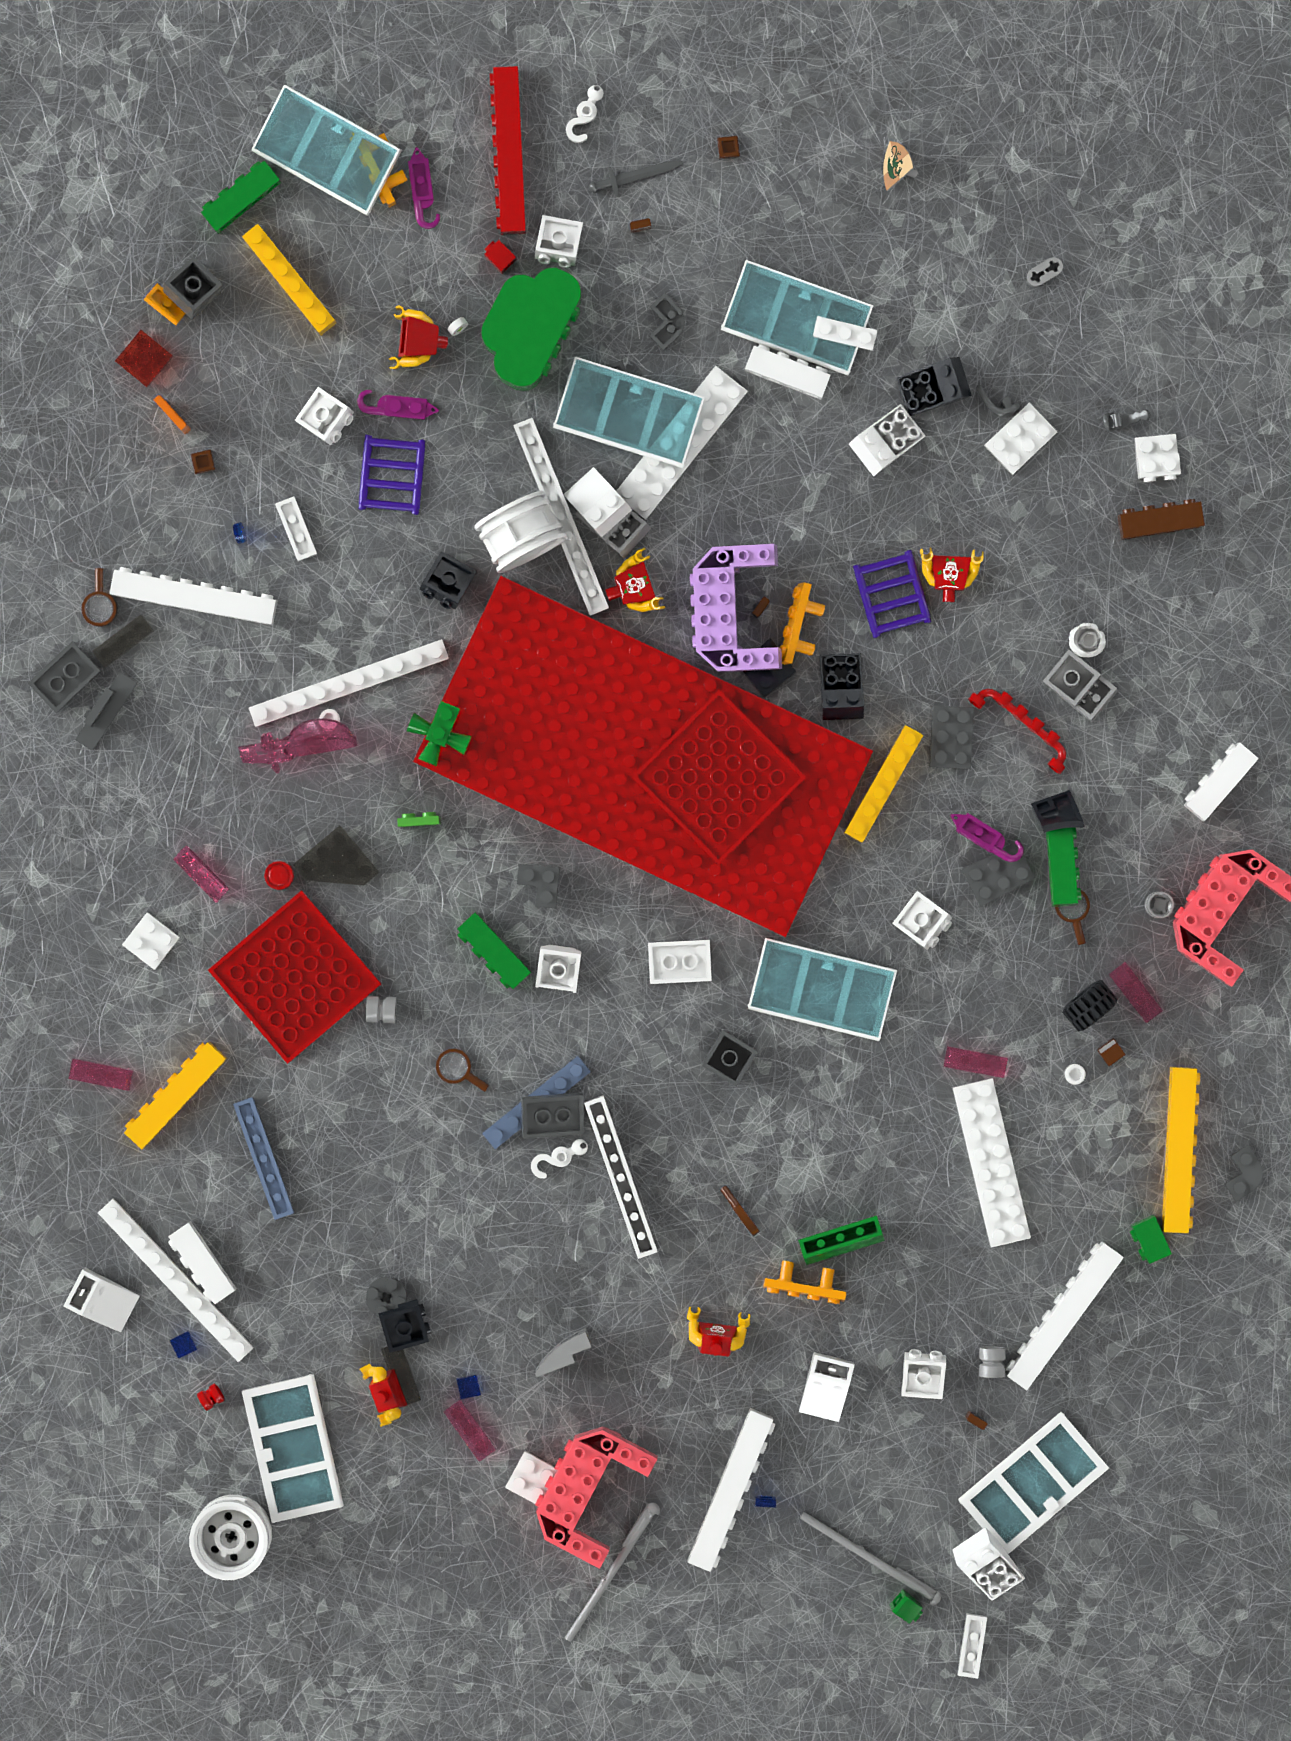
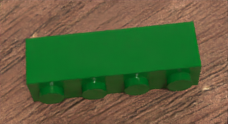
(240, 197)
(1062, 867)
(493, 950)
(841, 1240)

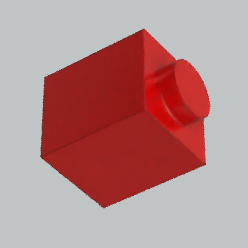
(499, 256)

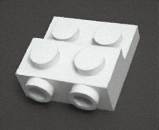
(558, 241)
(325, 416)
(1157, 457)
(923, 921)
(923, 1374)

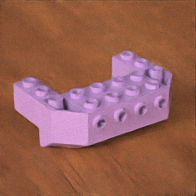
(716, 608)

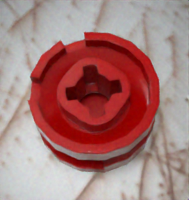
(279, 875)

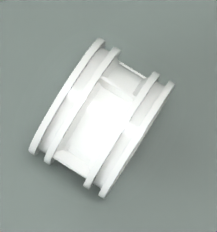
(520, 531)
(219, 1564)

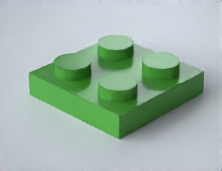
(427, 818)

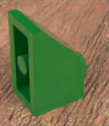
(906, 1607)

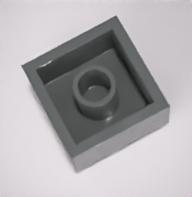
(192, 288)
(729, 1057)

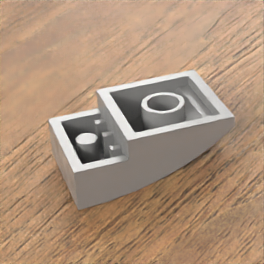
(624, 534)
(1080, 685)
(563, 1352)

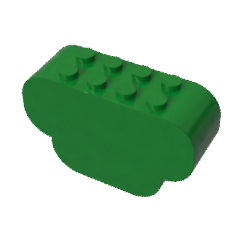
(530, 324)

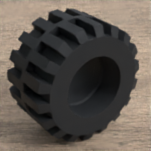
(1090, 1005)

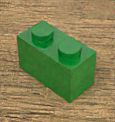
(1150, 1239)

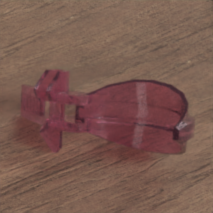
(305, 739)

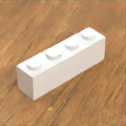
(787, 372)
(1220, 781)
(202, 1263)

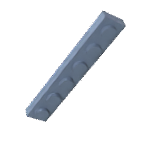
(557, 1084)
(263, 1158)

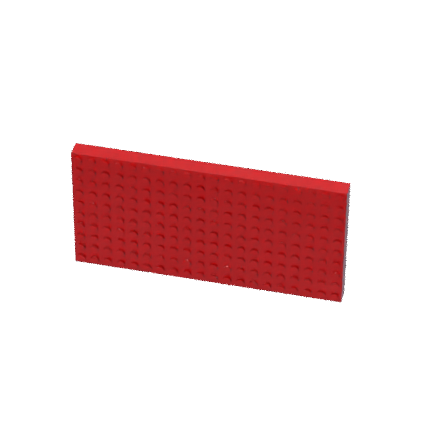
(576, 708)

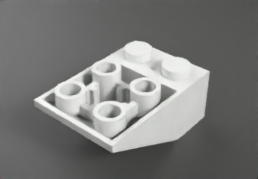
(886, 440)
(101, 1300)
(826, 1386)
(987, 1564)

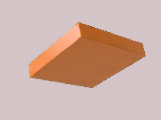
(172, 414)

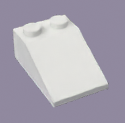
(597, 502)

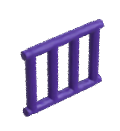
(416, 466)
(872, 610)

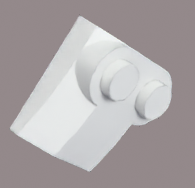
(558, 968)

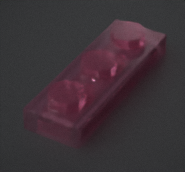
(201, 874)
(1135, 992)
(975, 1062)
(101, 1074)
(469, 1430)

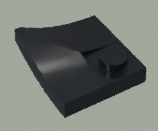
(768, 680)
(1058, 812)

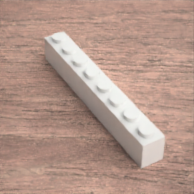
(193, 597)
(620, 1177)
(1064, 1315)
(730, 1490)

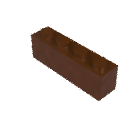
(1161, 520)

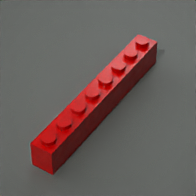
(509, 150)

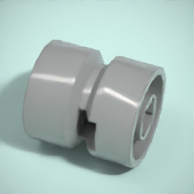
(1159, 904)
(381, 1009)
(992, 1361)

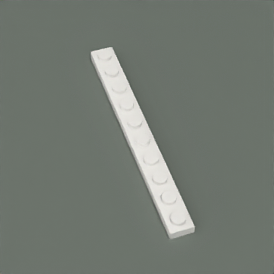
(573, 545)
(348, 683)
(175, 1280)

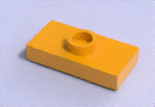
(164, 304)

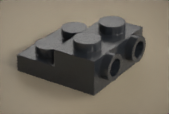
(447, 581)
(405, 1326)

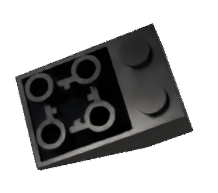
(934, 386)
(841, 686)

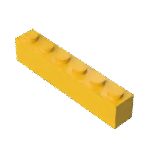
(289, 279)
(883, 784)
(175, 1095)

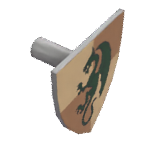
(897, 165)

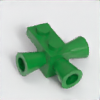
(439, 732)

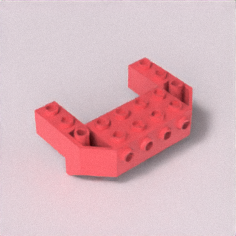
(1215, 902)
(575, 1483)

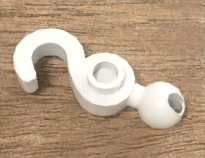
(586, 113)
(560, 1157)

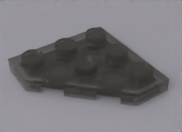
(336, 861)

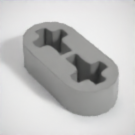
(1047, 275)

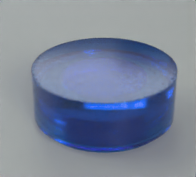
(239, 533)

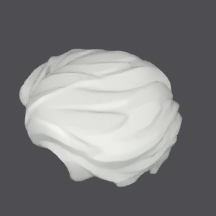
(1087, 640)

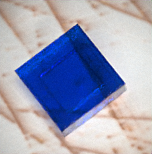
(183, 1344)
(468, 1386)
(765, 1501)

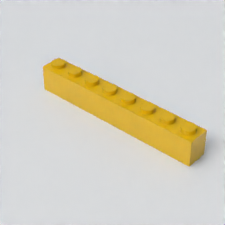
(1179, 1150)

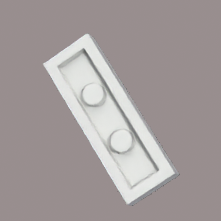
(845, 333)
(296, 528)
(972, 1645)

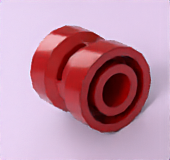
(210, 1397)

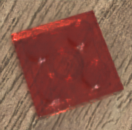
(144, 358)

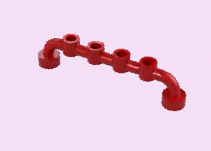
(1034, 725)

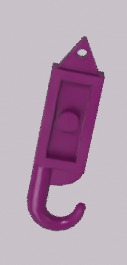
(421, 188)
(397, 406)
(984, 836)

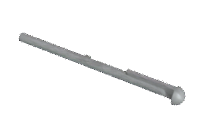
(628, 1543)
(899, 1574)

